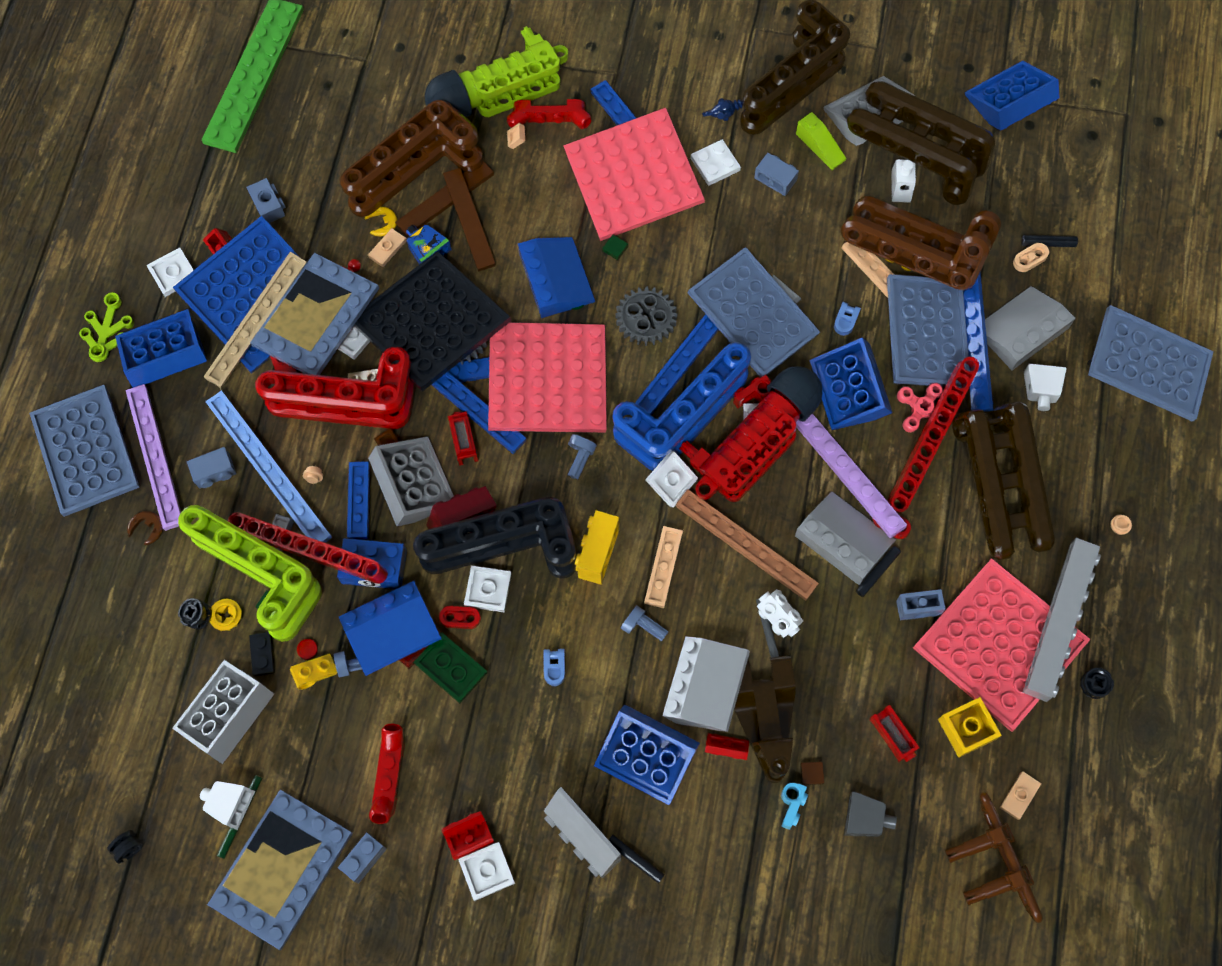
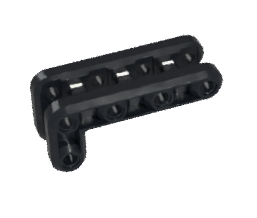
(500, 535)

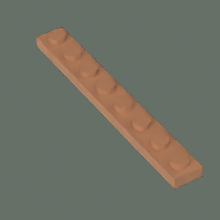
(747, 545)

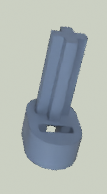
(585, 448)
(638, 617)
(345, 666)

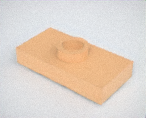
(387, 247)
(1020, 795)

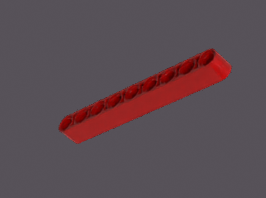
(939, 428)
(314, 550)

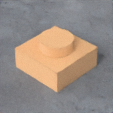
(516, 135)

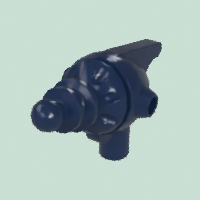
(724, 109)

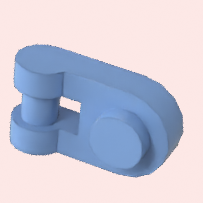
(844, 324)
(554, 673)

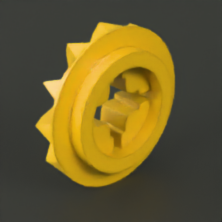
(221, 607)

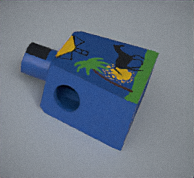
(426, 242)

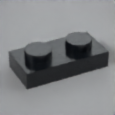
(262, 654)

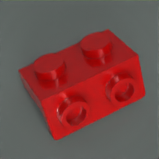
(467, 835)

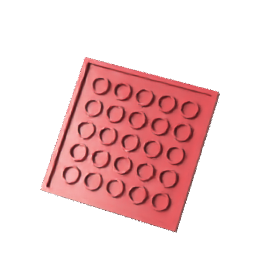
(633, 174)
(548, 378)
(990, 642)

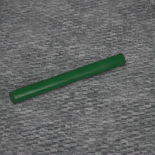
(232, 832)

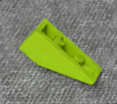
(820, 141)

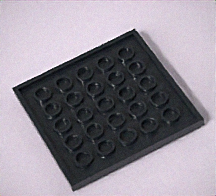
(433, 317)

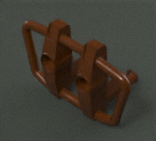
(1016, 879)

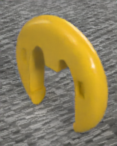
(390, 218)

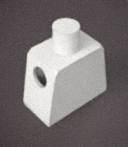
(903, 174)
(1044, 384)
(227, 802)

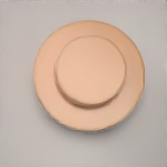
(313, 474)
(1121, 524)

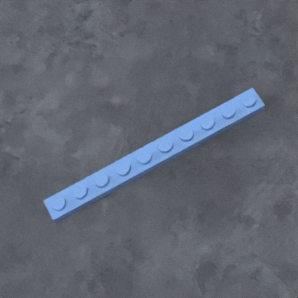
(267, 468)

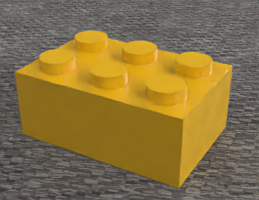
(597, 547)

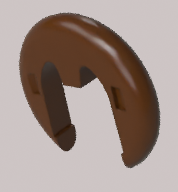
(150, 519)

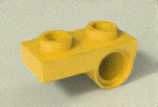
(309, 672)

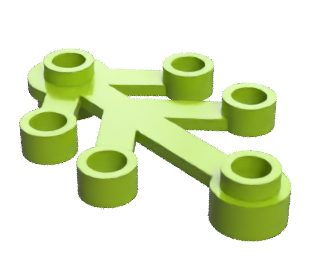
(105, 330)

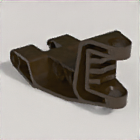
(766, 715)

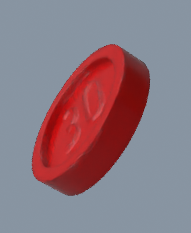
(307, 649)

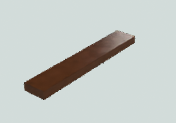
(441, 200)
(469, 219)

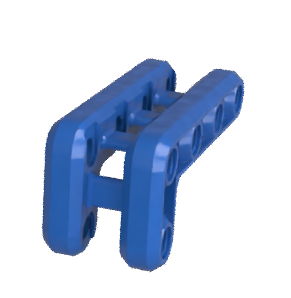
(687, 415)

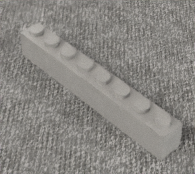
(1061, 620)

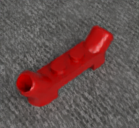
(572, 112)
(387, 774)

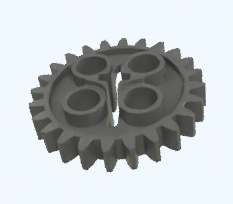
(661, 309)

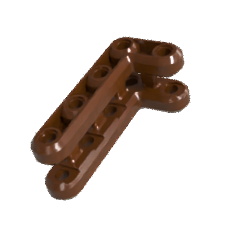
(407, 153)
(921, 243)

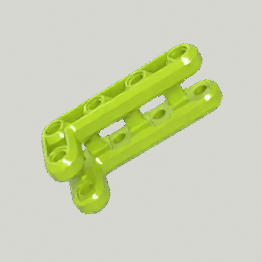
(291, 583)

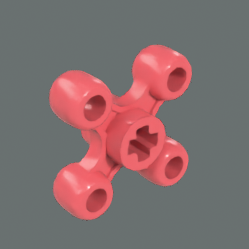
(915, 402)

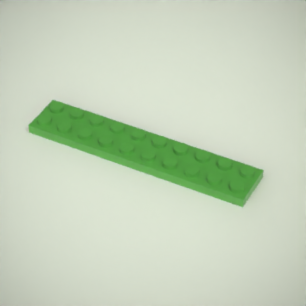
(252, 75)

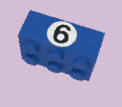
(387, 554)

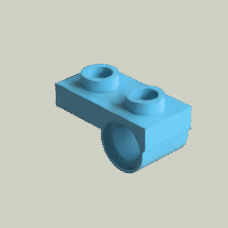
(792, 817)

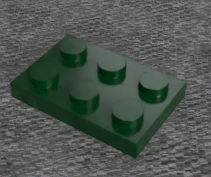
(450, 668)

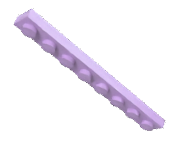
(154, 456)
(851, 476)

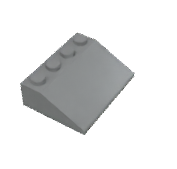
(842, 108)
(1026, 326)
(410, 479)
(844, 537)
(706, 684)
(223, 711)
(582, 834)

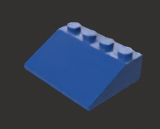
(1013, 94)
(555, 274)
(160, 349)
(851, 385)
(389, 628)
(646, 754)

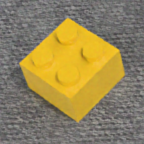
(969, 727)

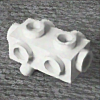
(780, 613)

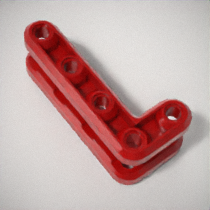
(371, 399)

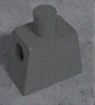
(867, 817)

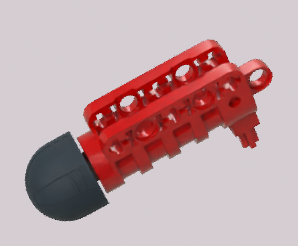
(791, 398)

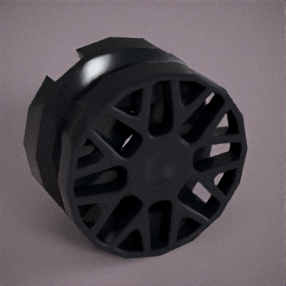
(193, 613)
(1097, 683)
(125, 846)

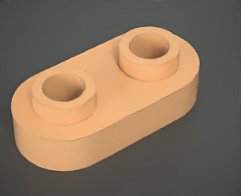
(1029, 258)

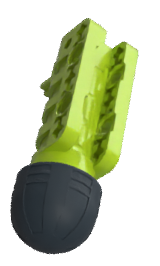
(502, 79)

